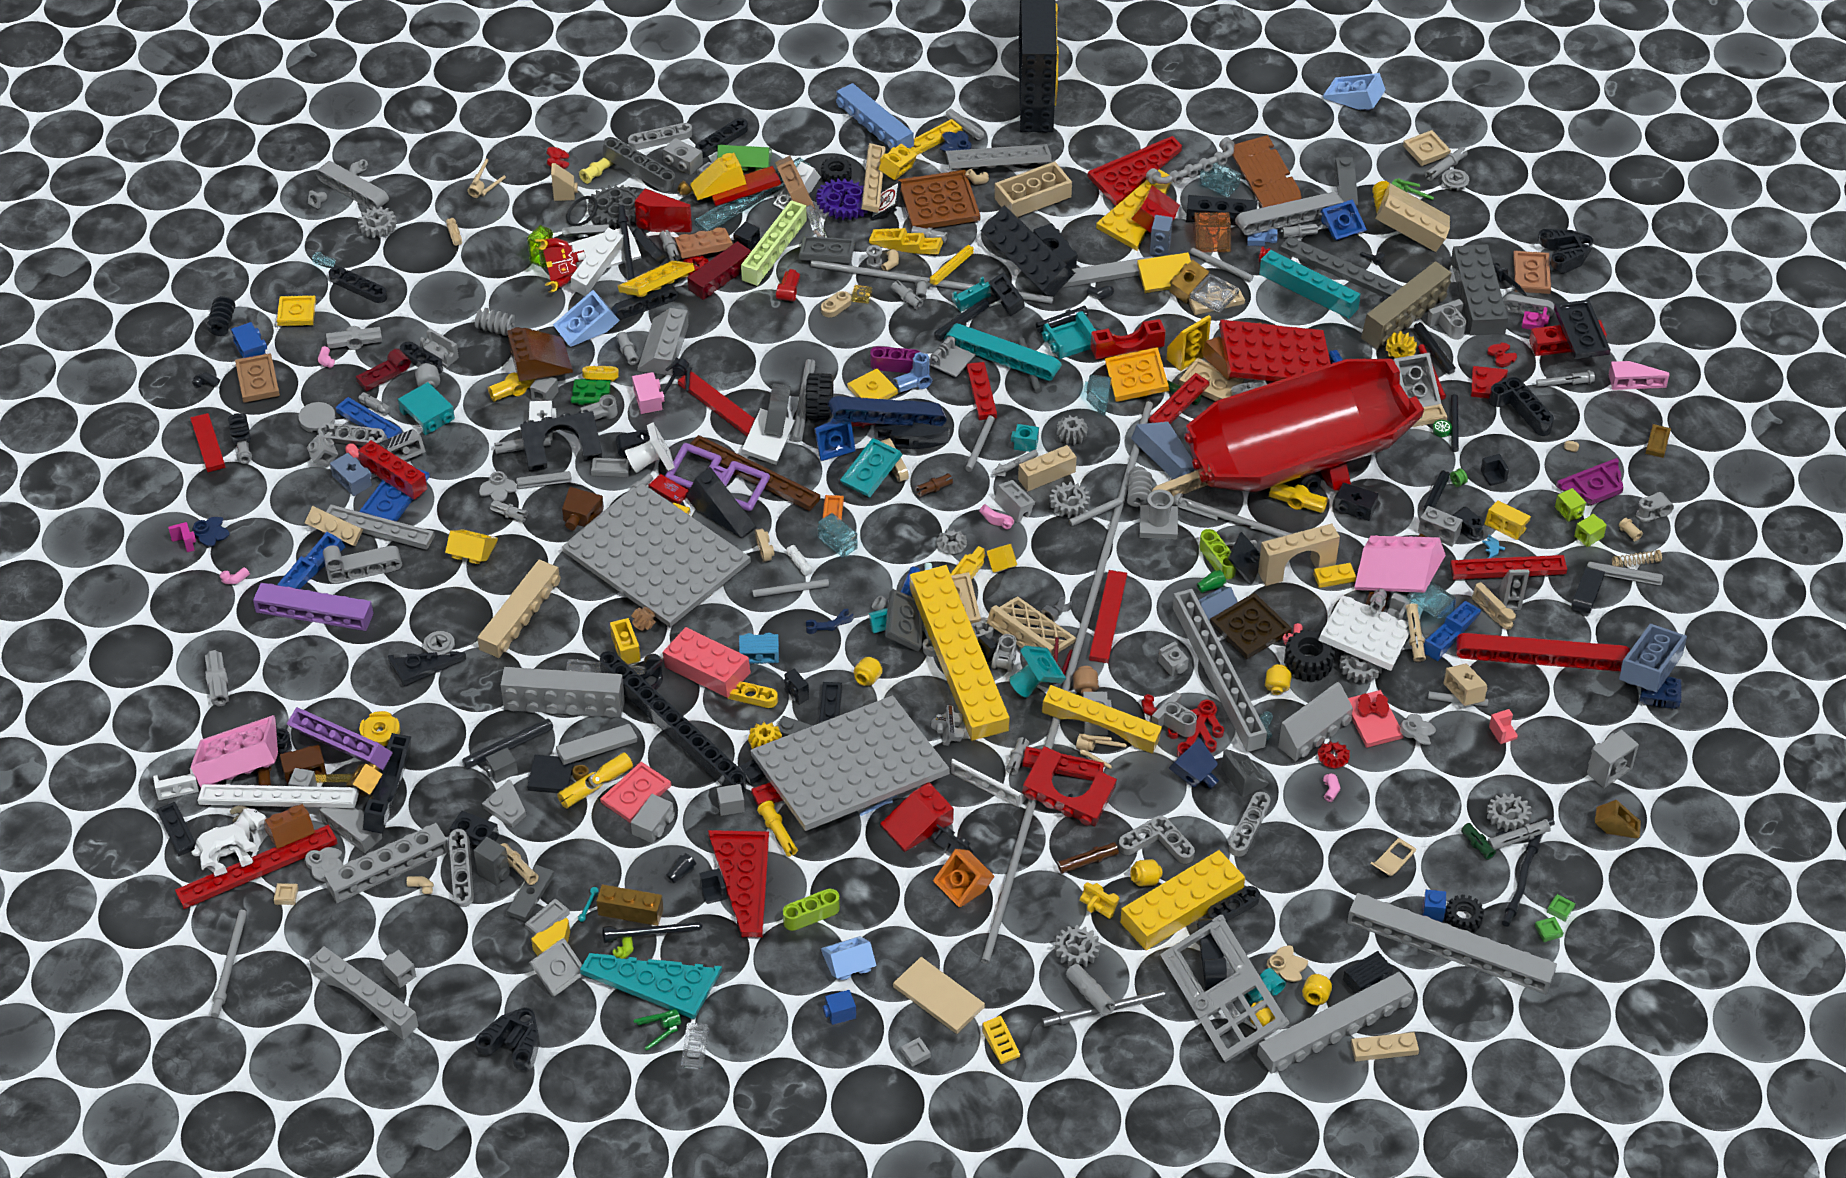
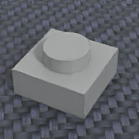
(915, 1052)

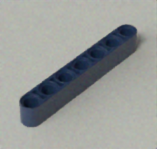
(886, 411)

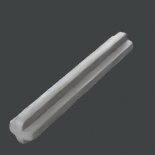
(1628, 574)

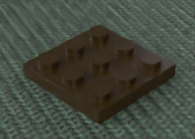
(1250, 625)

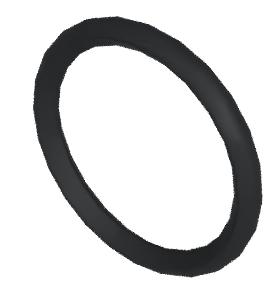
(575, 203)

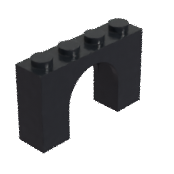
(580, 424)

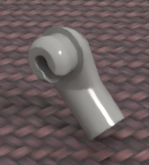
(358, 167)

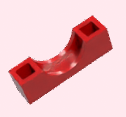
(1147, 336)

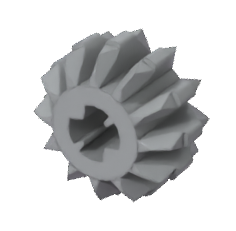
(1071, 430)

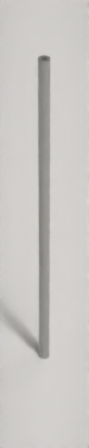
(911, 278)

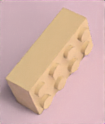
(1033, 189)

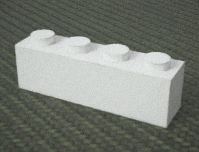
(596, 262)

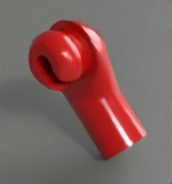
(1148, 705)

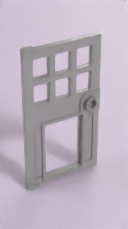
(1227, 991)

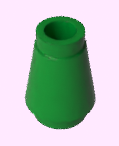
(1212, 581)

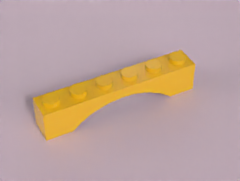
(1135, 730)

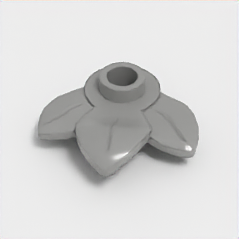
(498, 486)
(1418, 729)
(327, 860)

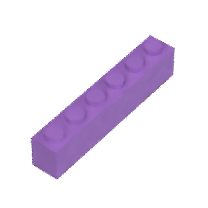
(313, 606)
(339, 738)

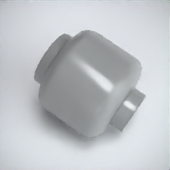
(427, 373)

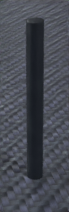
(1454, 423)

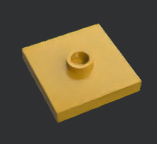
(296, 310)
(872, 385)

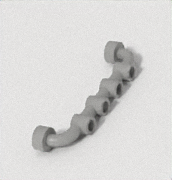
(1225, 144)

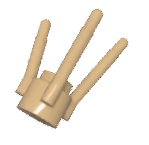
(477, 186)
(1088, 742)

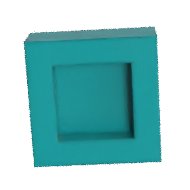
(878, 620)

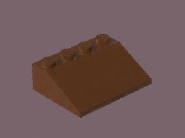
(537, 354)

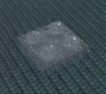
(1214, 293)

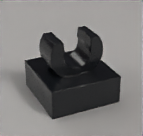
(988, 647)

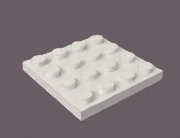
(1365, 634)

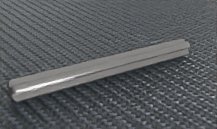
(801, 408)

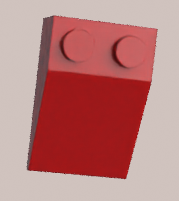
(1154, 204)
(661, 213)
(918, 816)

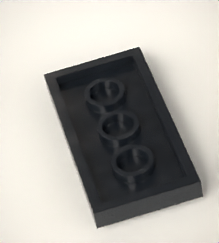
(1582, 329)

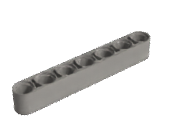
(1286, 213)

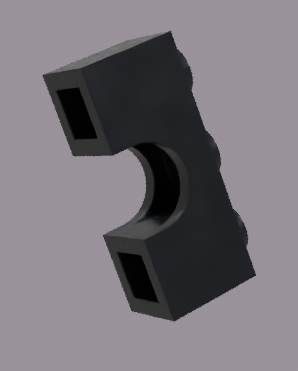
(1059, 245)

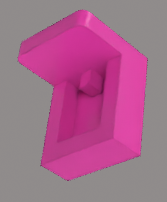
(181, 532)

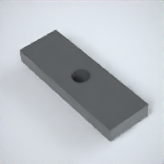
(530, 894)

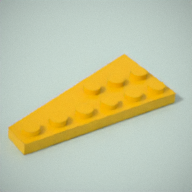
(1119, 222)

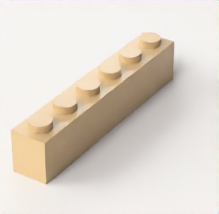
(519, 608)

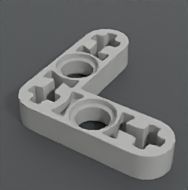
(1157, 833)

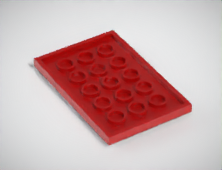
(1271, 350)

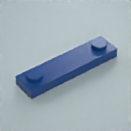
(366, 418)

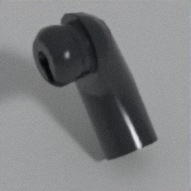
(1100, 293)

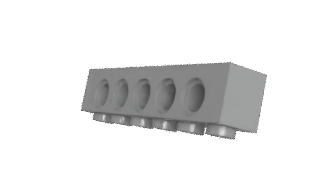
(386, 862)

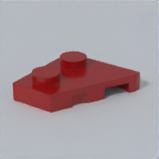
(1484, 378)

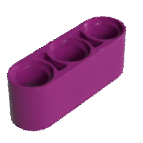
(892, 359)

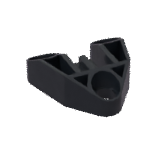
(1570, 246)
(512, 1032)

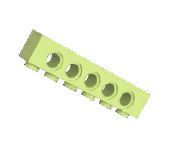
(773, 243)

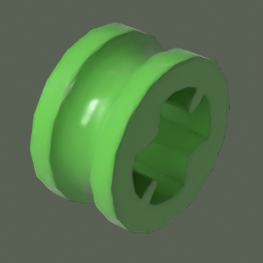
(1458, 477)

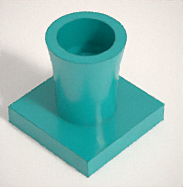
(1040, 668)

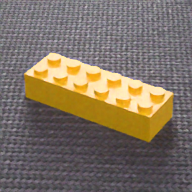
(1181, 900)

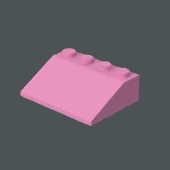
(1399, 563)
(236, 752)

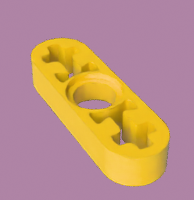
(757, 699)

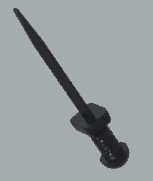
(1503, 275)

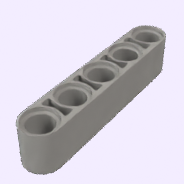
(351, 185)

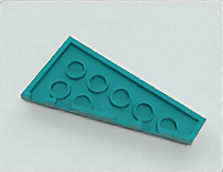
(657, 981)

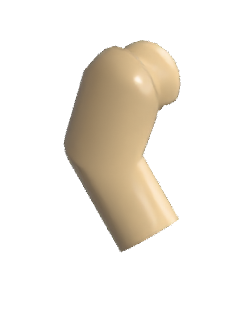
(420, 881)

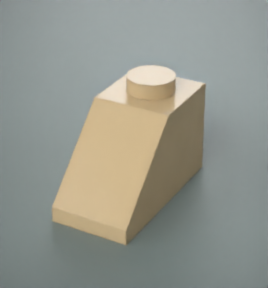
(563, 184)

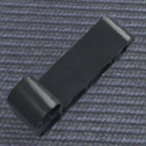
(1524, 402)
(1212, 958)

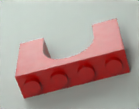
(1086, 807)

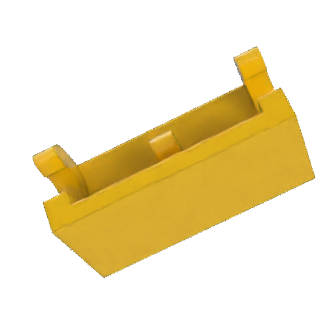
(1507, 519)

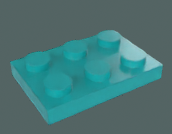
(871, 467)

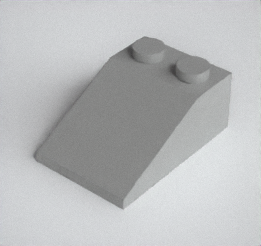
(1418, 378)

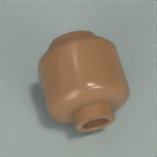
(1085, 680)

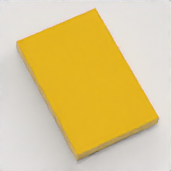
(1159, 271)

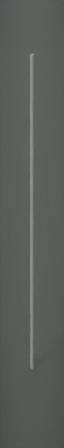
(1066, 686)

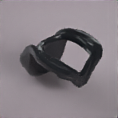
(653, 665)

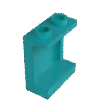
(1070, 337)
(427, 408)

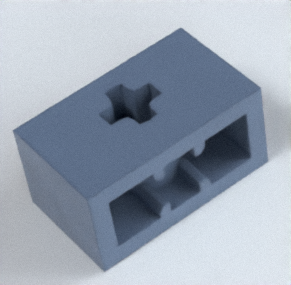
(1161, 235)
(351, 474)

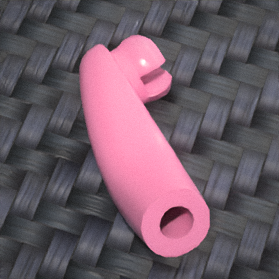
(996, 518)

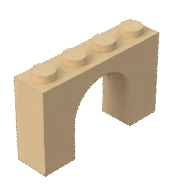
(1275, 553)

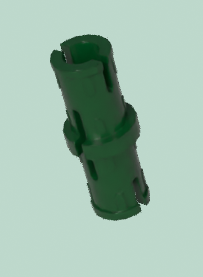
(1470, 832)

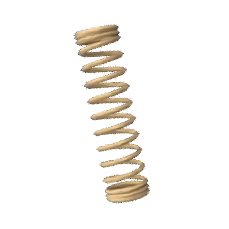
(1615, 561)

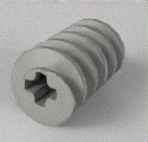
(493, 322)
(1139, 486)

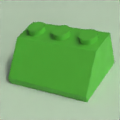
(748, 156)

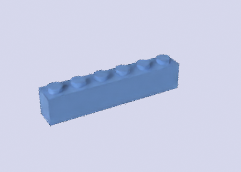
(874, 117)

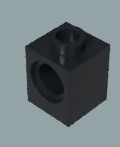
(747, 235)

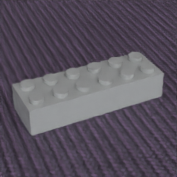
(562, 692)

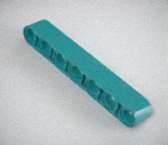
(1005, 352)

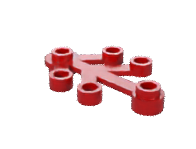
(1205, 710)

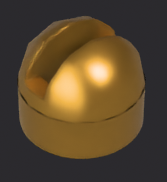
(684, 188)
(580, 769)

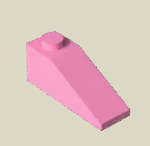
(1636, 376)

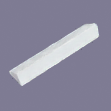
(987, 783)

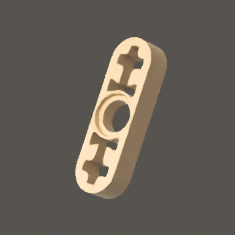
(899, 470)

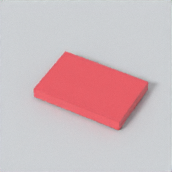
(1373, 728)
(633, 791)

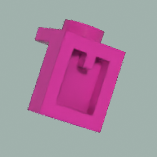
(1535, 320)

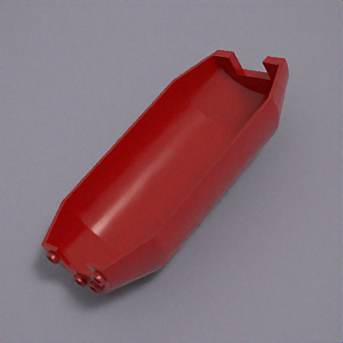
(1301, 425)

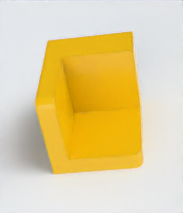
(1001, 558)

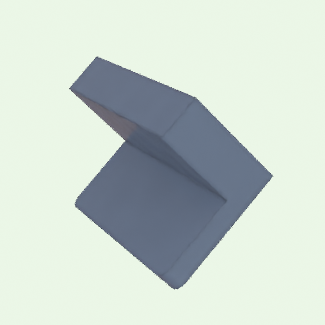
(1217, 601)

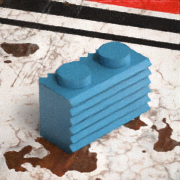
(760, 647)

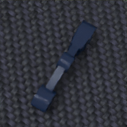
(841, 619)

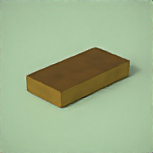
(1658, 441)

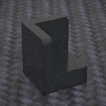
(1494, 469)
(712, 886)

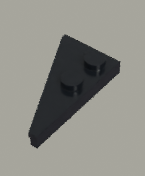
(421, 665)

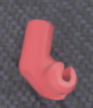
(352, 450)

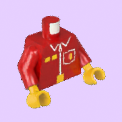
(560, 261)

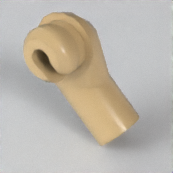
(977, 179)
(893, 260)

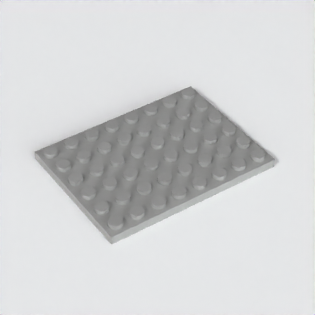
(656, 554)
(849, 762)

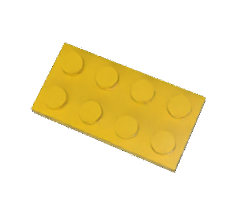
(656, 278)

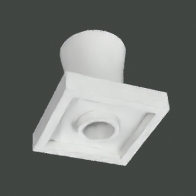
(650, 451)

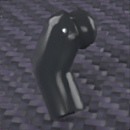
(204, 378)

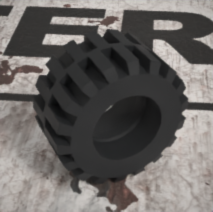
(818, 393)
(1304, 666)

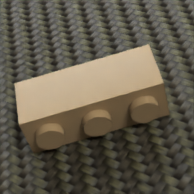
(1047, 468)

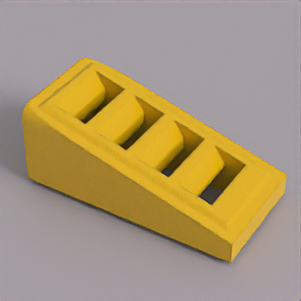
(994, 1028)

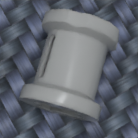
(871, 257)

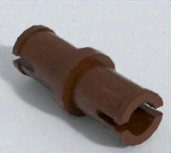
(934, 485)

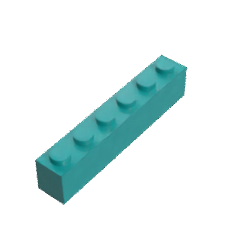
(1309, 284)

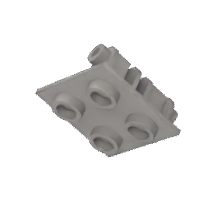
(950, 357)

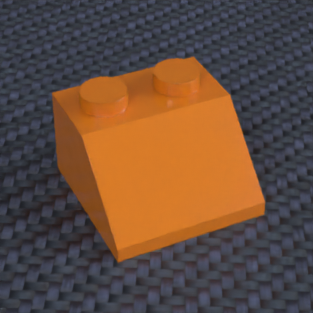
(963, 877)

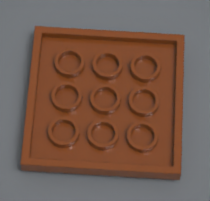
(939, 200)

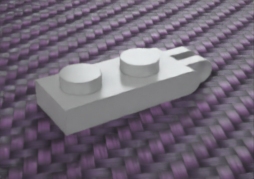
(584, 231)

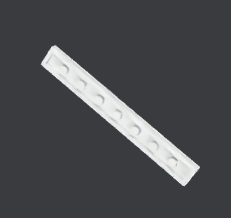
(278, 796)

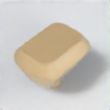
(1571, 446)

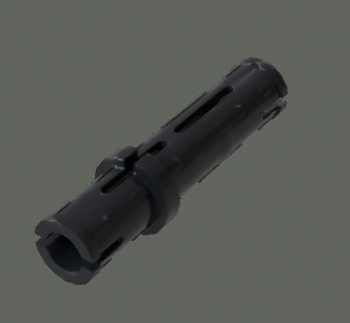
(1067, 317)

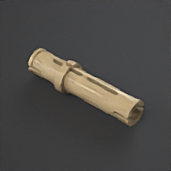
(1418, 653)
(520, 866)

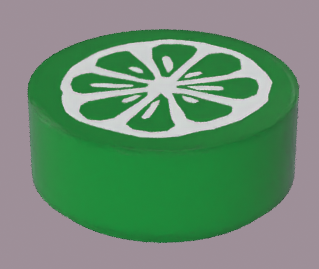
(1442, 428)

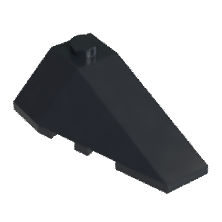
(715, 501)

